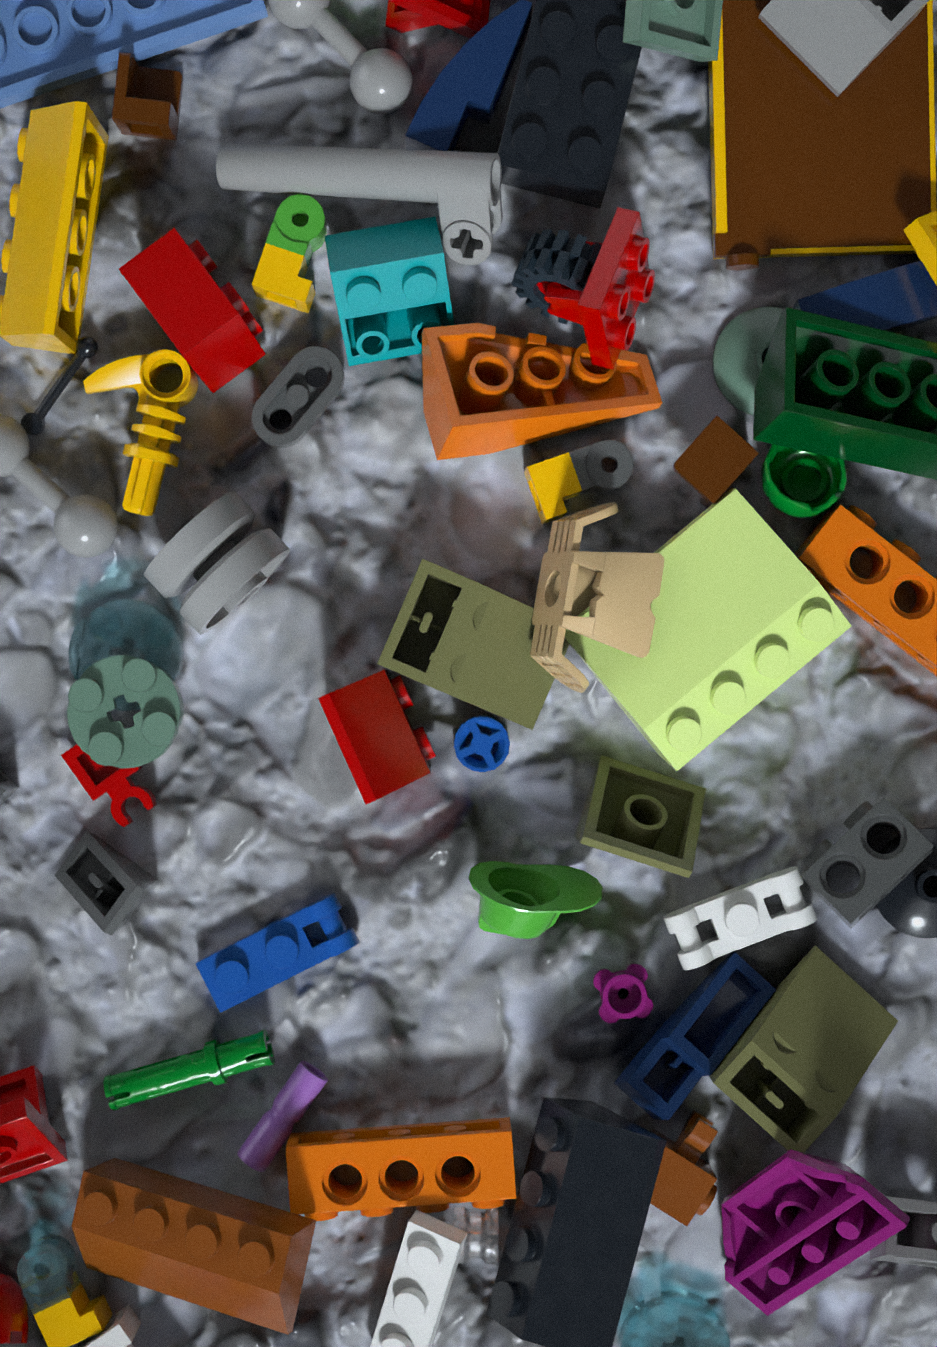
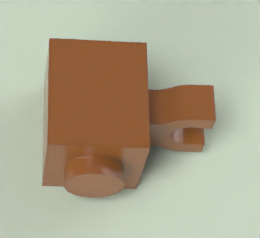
(684, 1179)

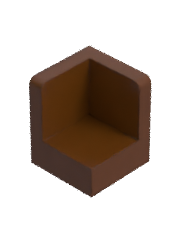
(146, 100)
(714, 460)

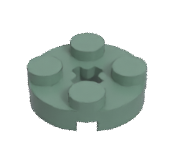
(95, 697)

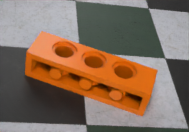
(828, 556)
(425, 1145)

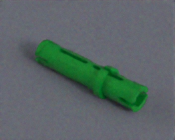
(209, 1064)

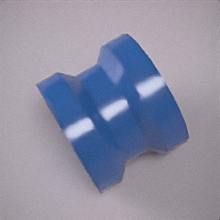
(485, 750)

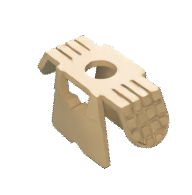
(612, 585)

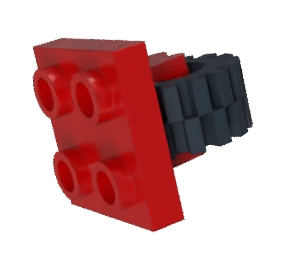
(590, 282)

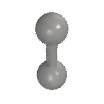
(378, 77)
(82, 523)

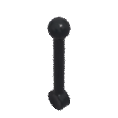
(34, 422)

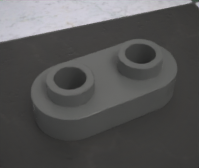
(294, 395)

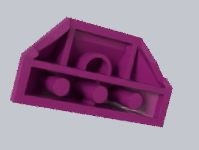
(800, 1226)

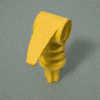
(158, 424)

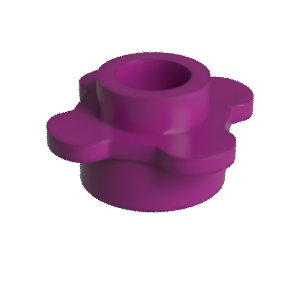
(637, 1001)

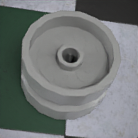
(216, 562)

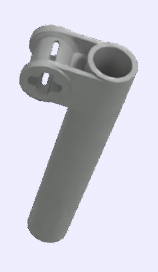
(460, 182)

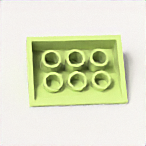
(726, 632)

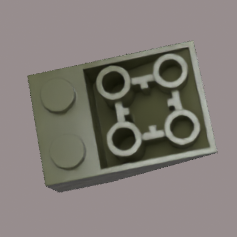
(468, 645)
(804, 1052)

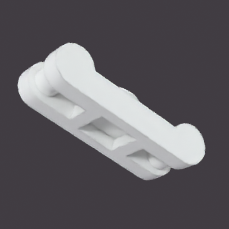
(740, 917)

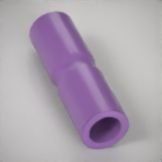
(278, 1122)

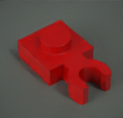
(108, 779)

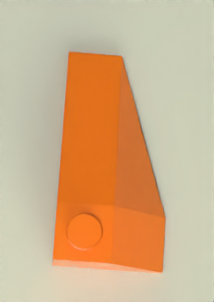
(510, 391)

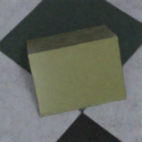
(642, 816)

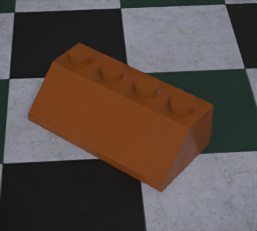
(193, 1242)

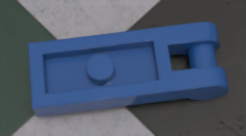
(275, 953)

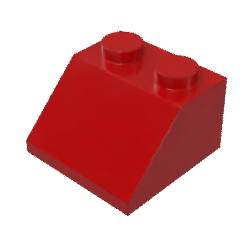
(377, 734)

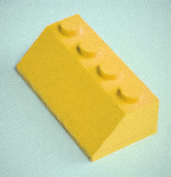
(52, 227)

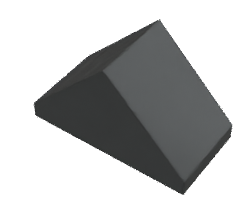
(104, 882)

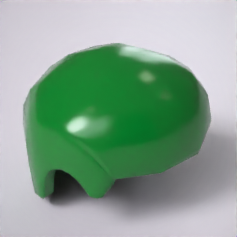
(802, 481)

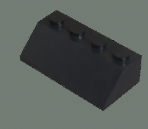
(576, 1226)

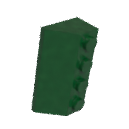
(849, 393)

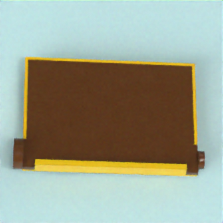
(814, 168)

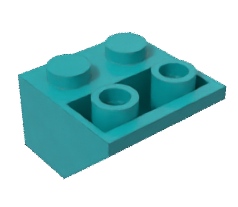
(388, 288)

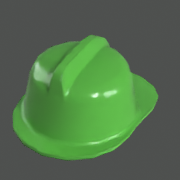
(530, 897)

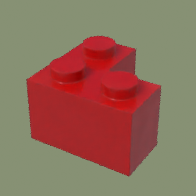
(202, 320)

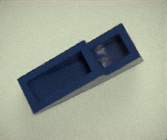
(470, 82)
(880, 301)
(695, 1037)

